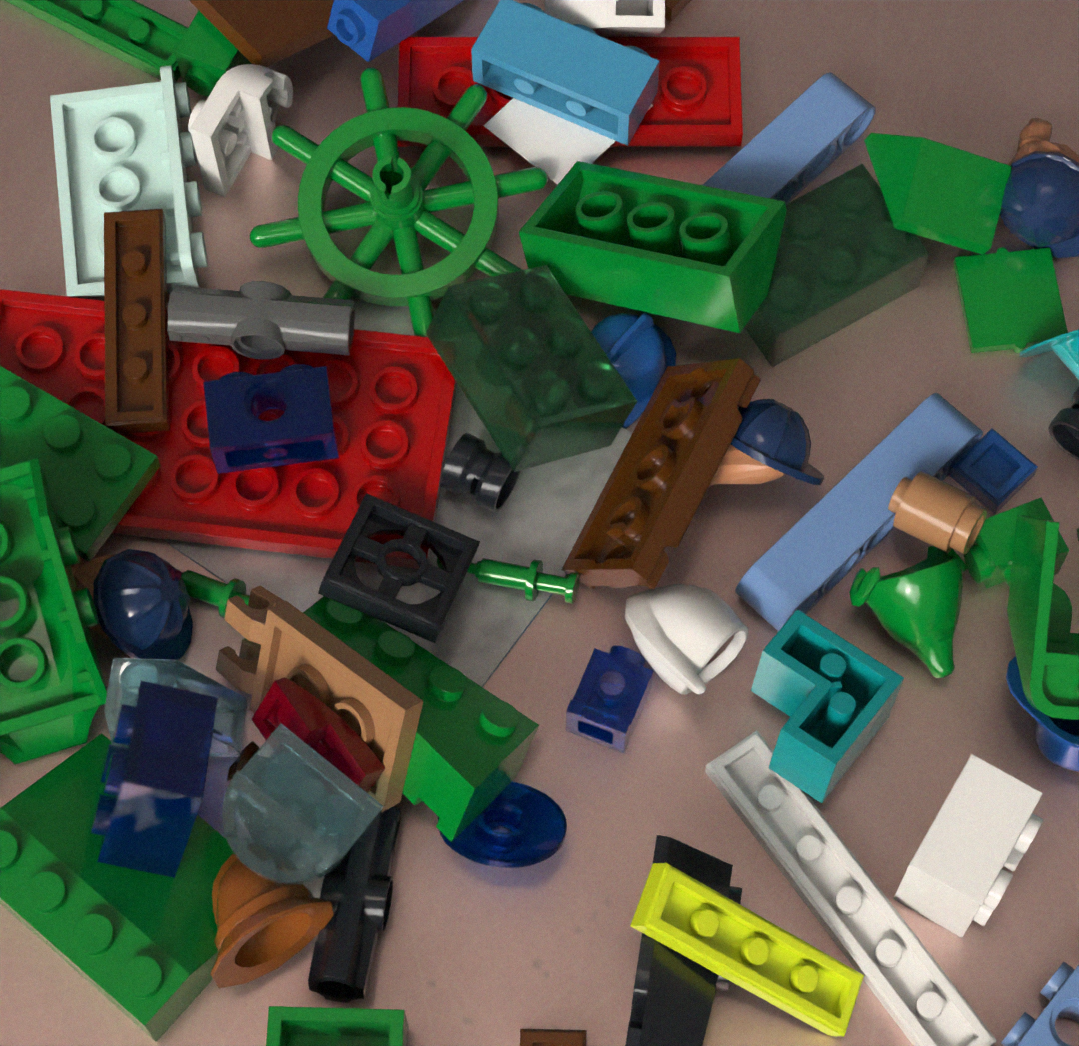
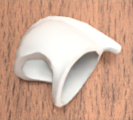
(681, 631)

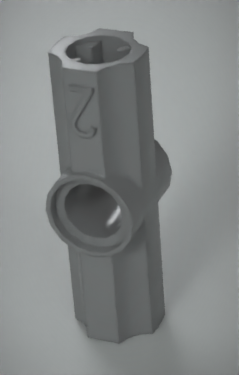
(261, 320)

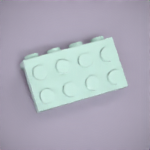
(125, 154)

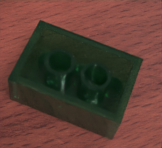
(834, 266)
(530, 367)

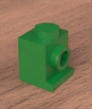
(992, 551)

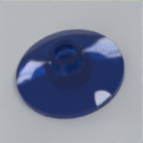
(513, 830)

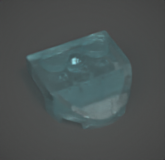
(293, 812)

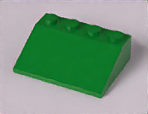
(123, 929)

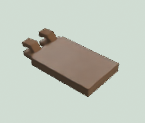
(291, 645)

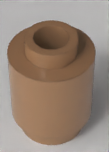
(937, 513)

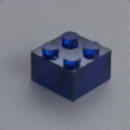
(154, 778)

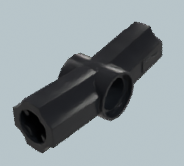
(361, 907)

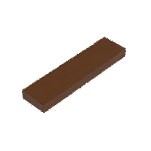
(136, 321)

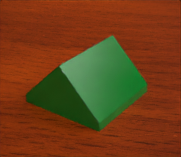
(939, 189)

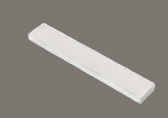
(846, 900)

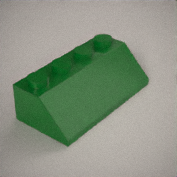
(657, 244)

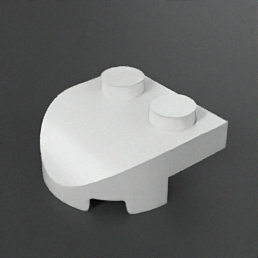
(236, 122)

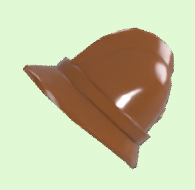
(260, 923)

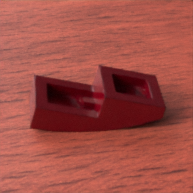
(319, 729)

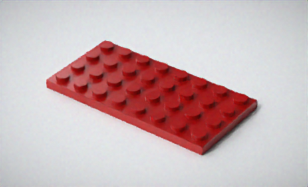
(389, 418)

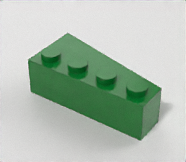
(465, 736)

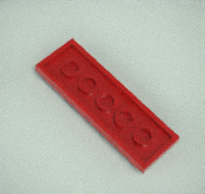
(693, 107)

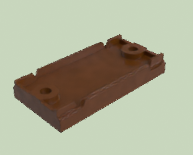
(662, 474)

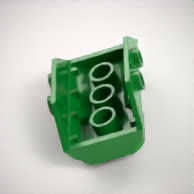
(46, 648)

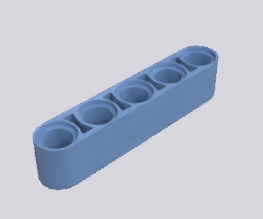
(798, 142)
(854, 513)

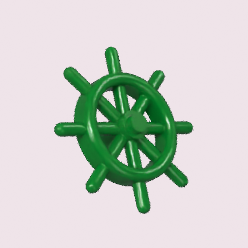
(398, 202)

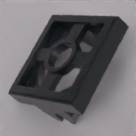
(383, 518)

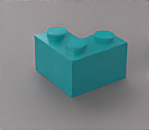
(833, 702)

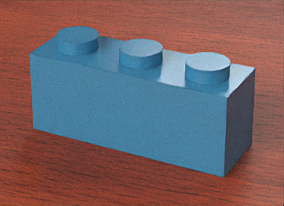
(565, 70)

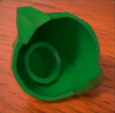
(918, 605)

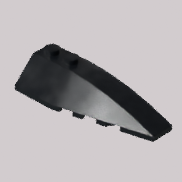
(670, 990)

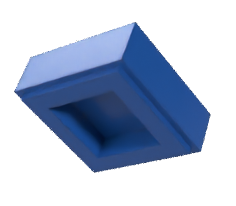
(993, 471)

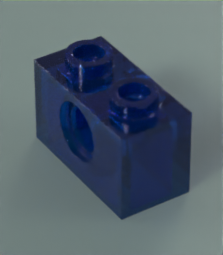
(299, 436)

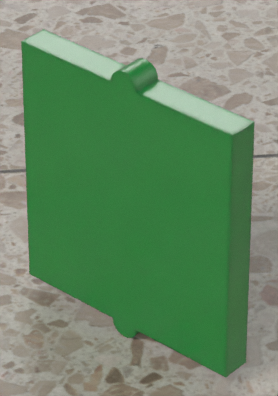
(1009, 299)

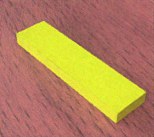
(747, 949)

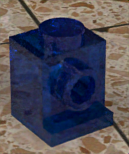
(608, 717)

